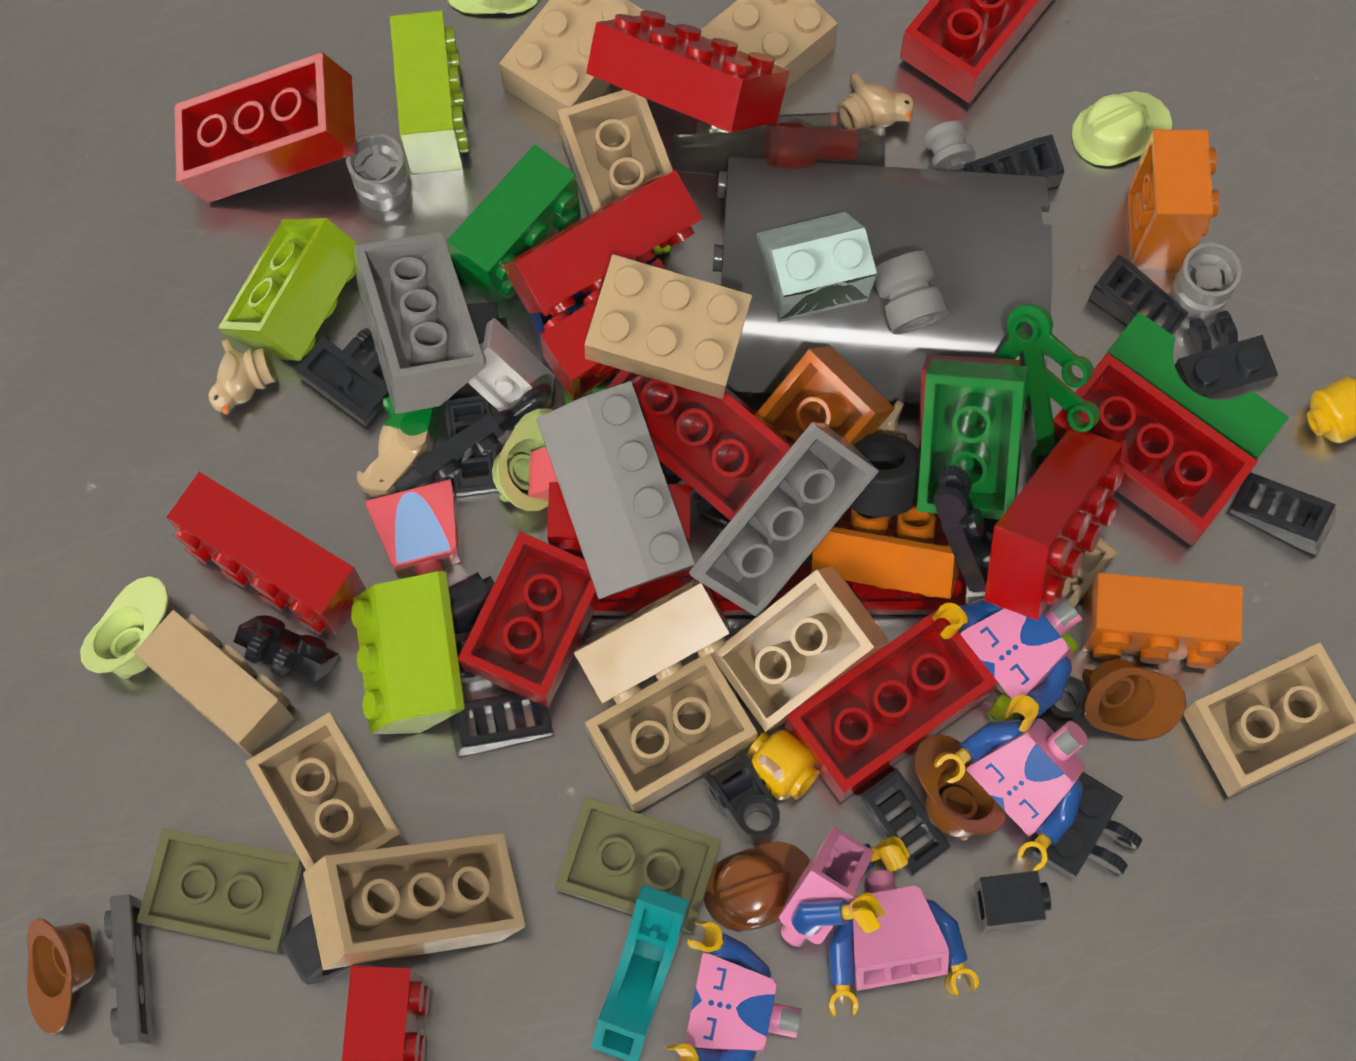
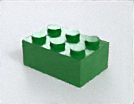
(519, 213)
(974, 423)

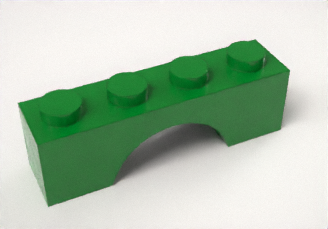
(1243, 420)

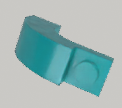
(641, 974)

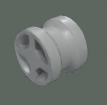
(949, 146)

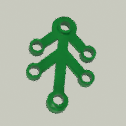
(1042, 382)

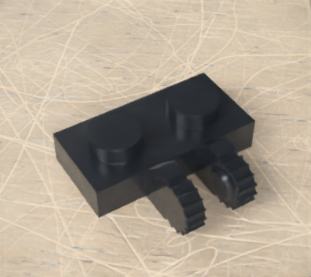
(1227, 367)
(343, 378)
(269, 639)
(1080, 840)

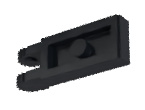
(963, 526)

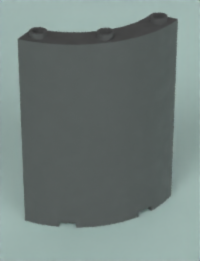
(975, 226)

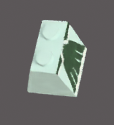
(817, 265)

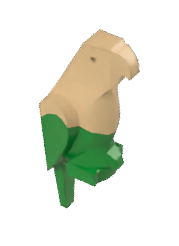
(401, 443)

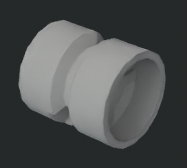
(379, 172)
(1206, 280)
(906, 285)

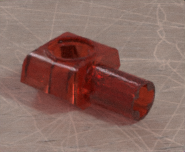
(800, 144)

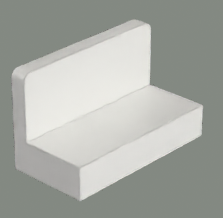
(508, 369)

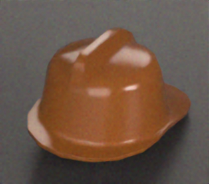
(1132, 700)
(959, 806)
(754, 885)
(58, 966)

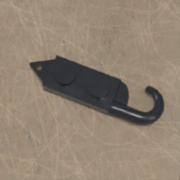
(476, 439)

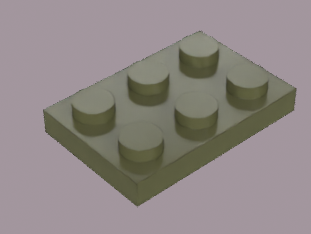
(622, 850)
(220, 890)

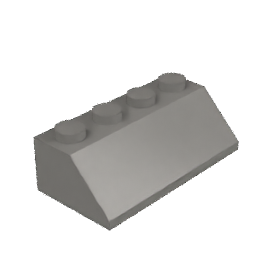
(417, 319)
(615, 490)
(785, 519)

